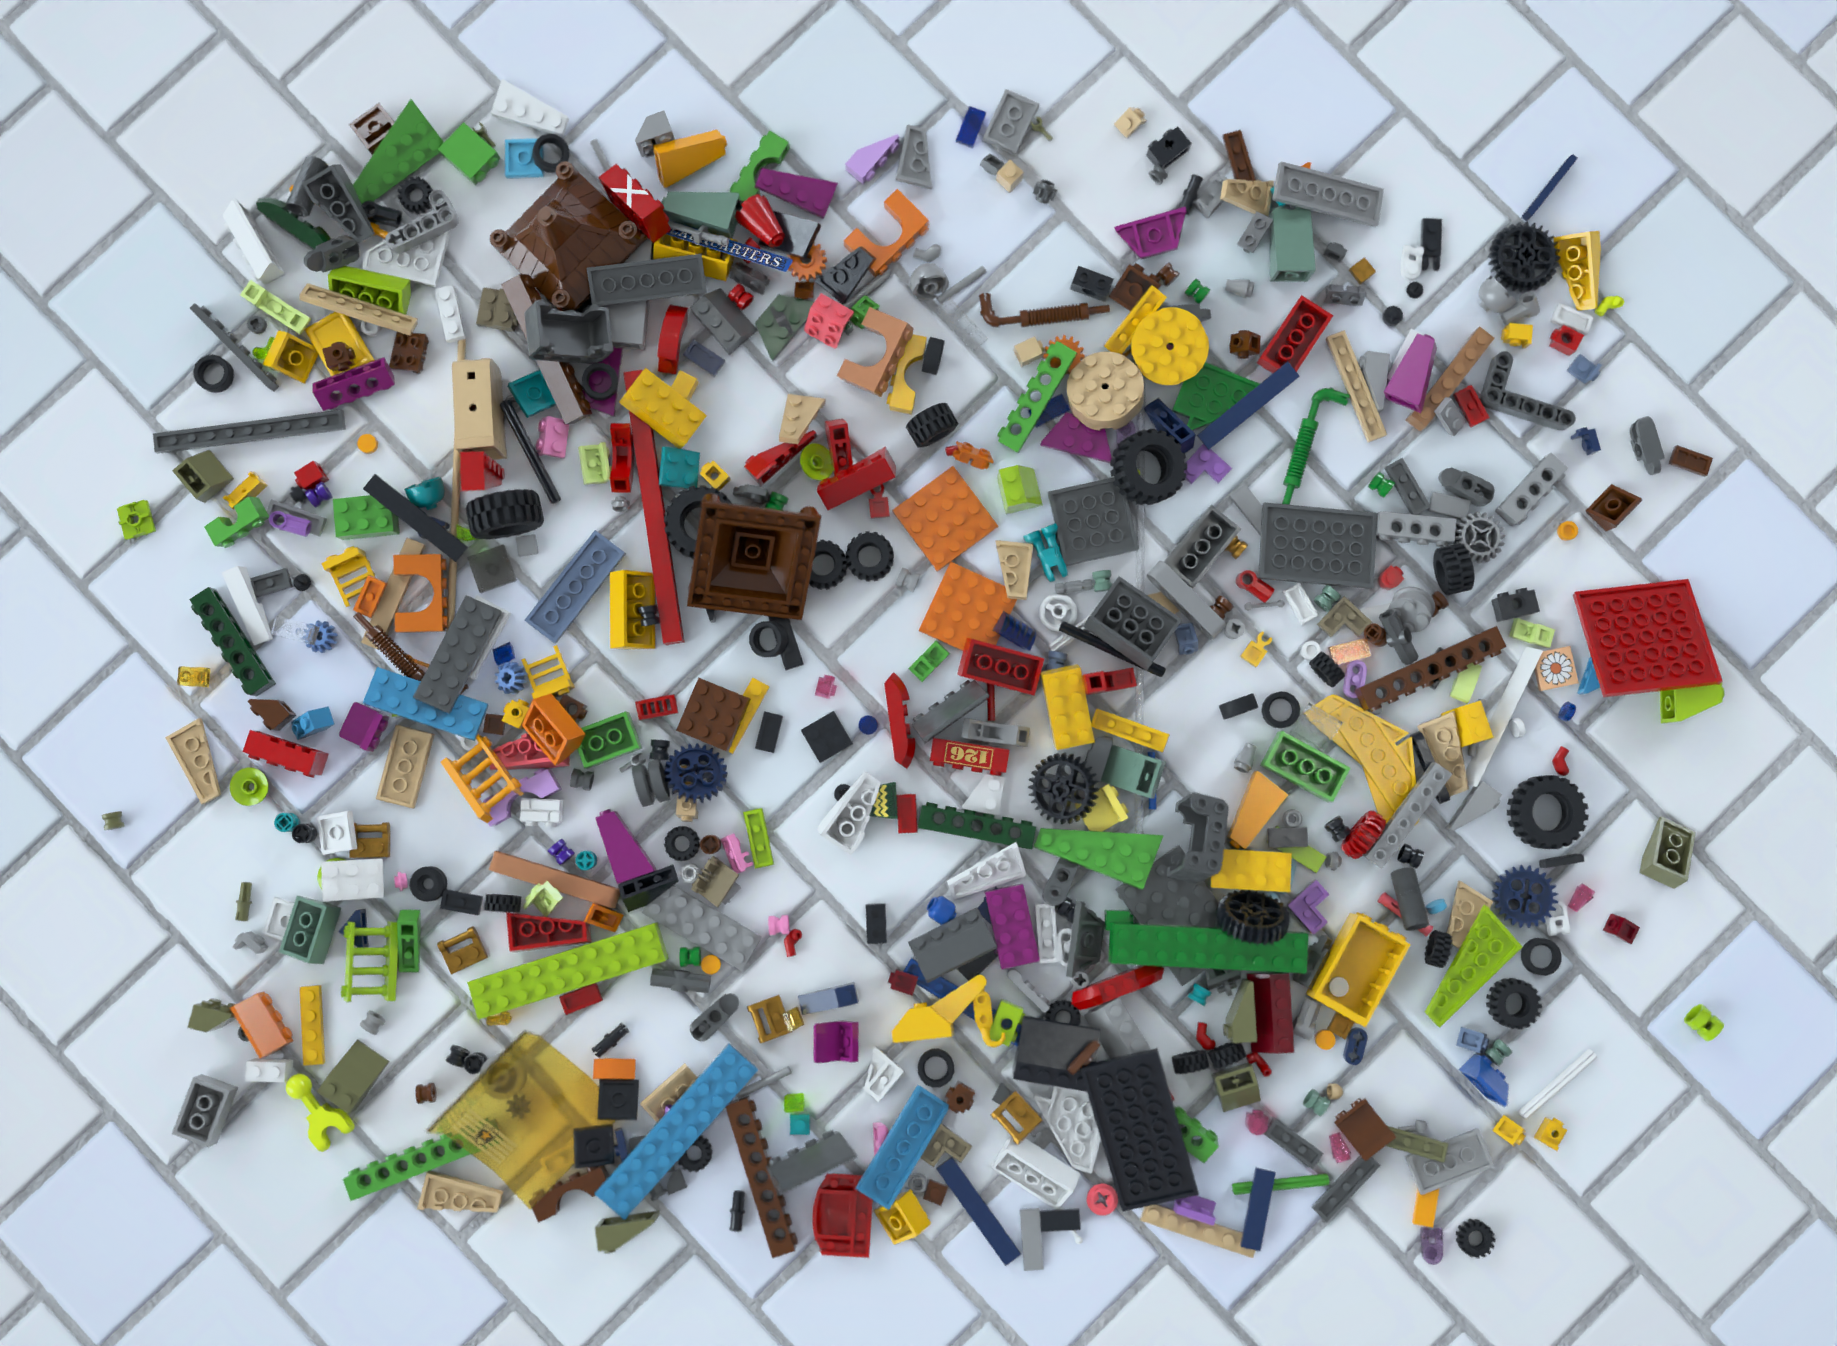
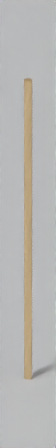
(454, 511)

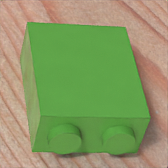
(469, 153)

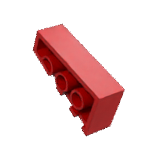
(479, 471)
(857, 479)
(285, 753)
(539, 932)

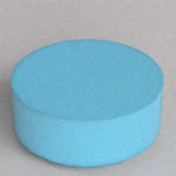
(1436, 906)

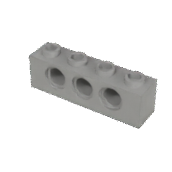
(1555, 471)
(1444, 526)

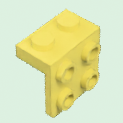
(1106, 811)

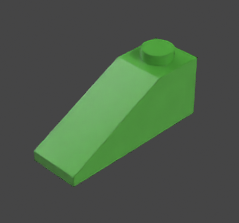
(409, 940)

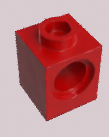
(1573, 337)
(310, 476)

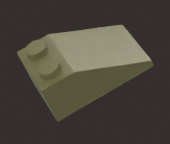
(1668, 853)
(1241, 1019)
(353, 1077)
(615, 1231)

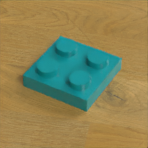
(532, 393)
(679, 468)

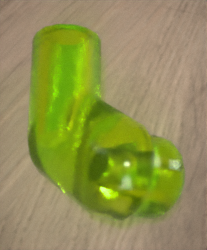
(261, 353)

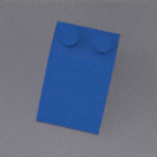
(1486, 1079)

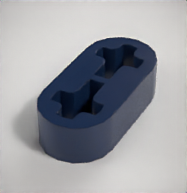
(1360, 1047)

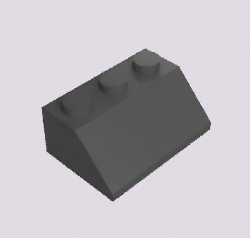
(723, 320)

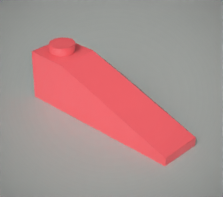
(524, 754)

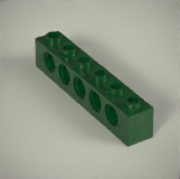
(200, 605)
(1025, 840)

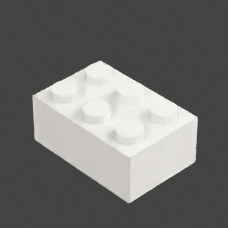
(352, 879)

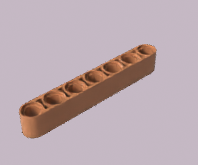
(563, 881)

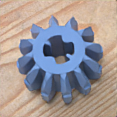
(327, 639)
(509, 671)

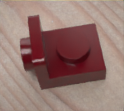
(1621, 928)
(903, 981)

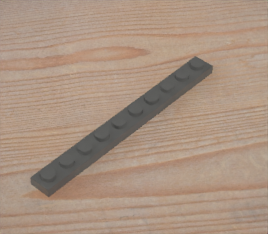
(249, 431)

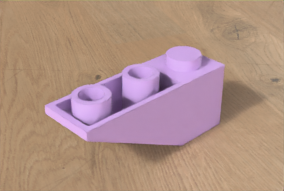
(869, 158)

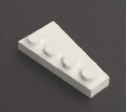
(522, 108)
(993, 871)

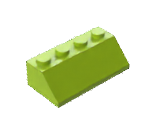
(372, 287)

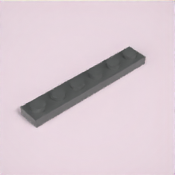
(230, 341)

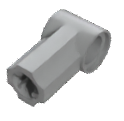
(1525, 307)
(1304, 1023)

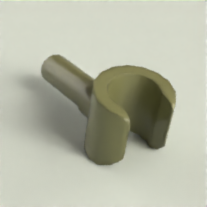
(1039, 127)
(482, 133)

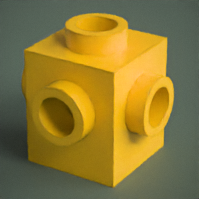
(511, 710)

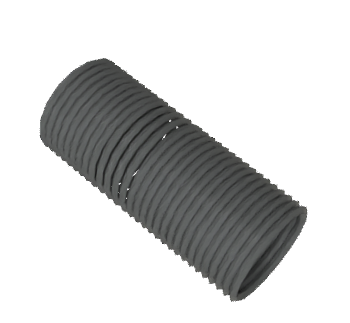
(299, 200)
(1411, 902)

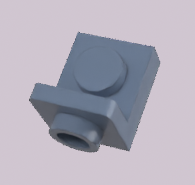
(1584, 369)
(1186, 639)
(1472, 1040)

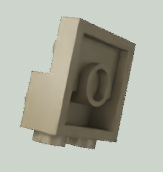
(496, 311)

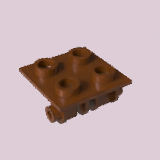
(408, 352)

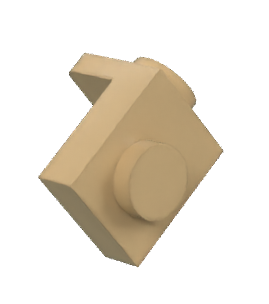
(1130, 121)
(686, 810)

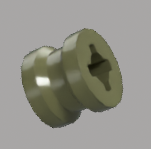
(113, 820)

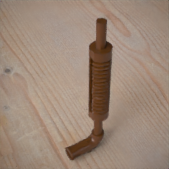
(1041, 316)
(391, 650)

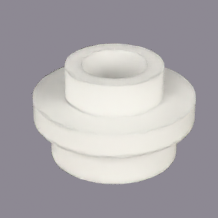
(683, 875)

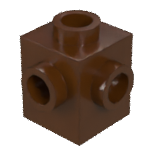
(1244, 344)
(339, 356)
(963, 1091)

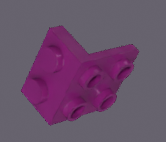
(364, 726)
(836, 1041)

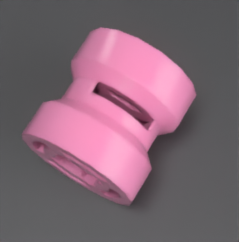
(778, 925)

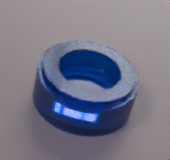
(1567, 711)
(868, 725)

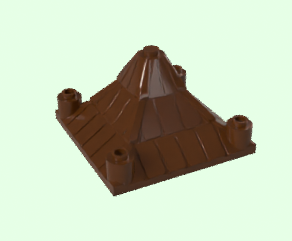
(565, 235)
(753, 559)

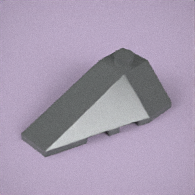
(338, 198)

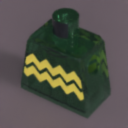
(886, 802)

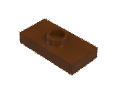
(1690, 460)
(1084, 1057)

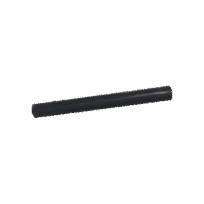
(530, 451)
(1096, 642)

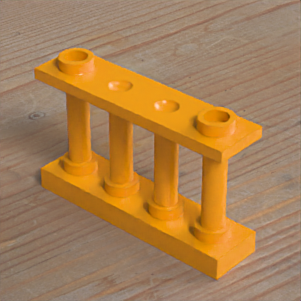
(464, 780)

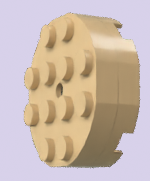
(1105, 390)

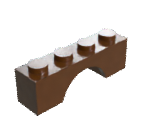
(588, 1181)

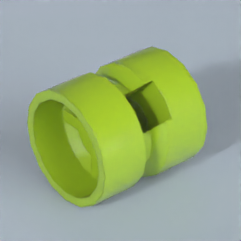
(1707, 1025)

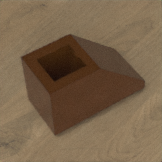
(273, 712)

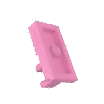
(732, 849)
(880, 1132)

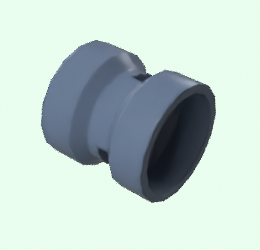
(1056, 660)

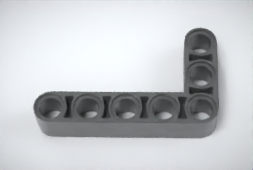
(1518, 401)

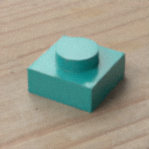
(799, 1124)

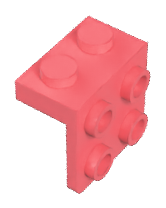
(827, 320)

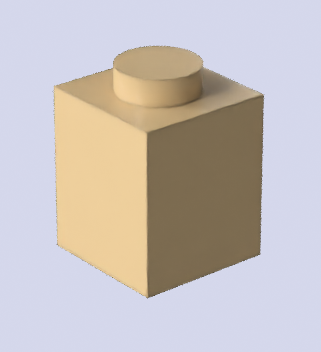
(1009, 176)
(1028, 351)

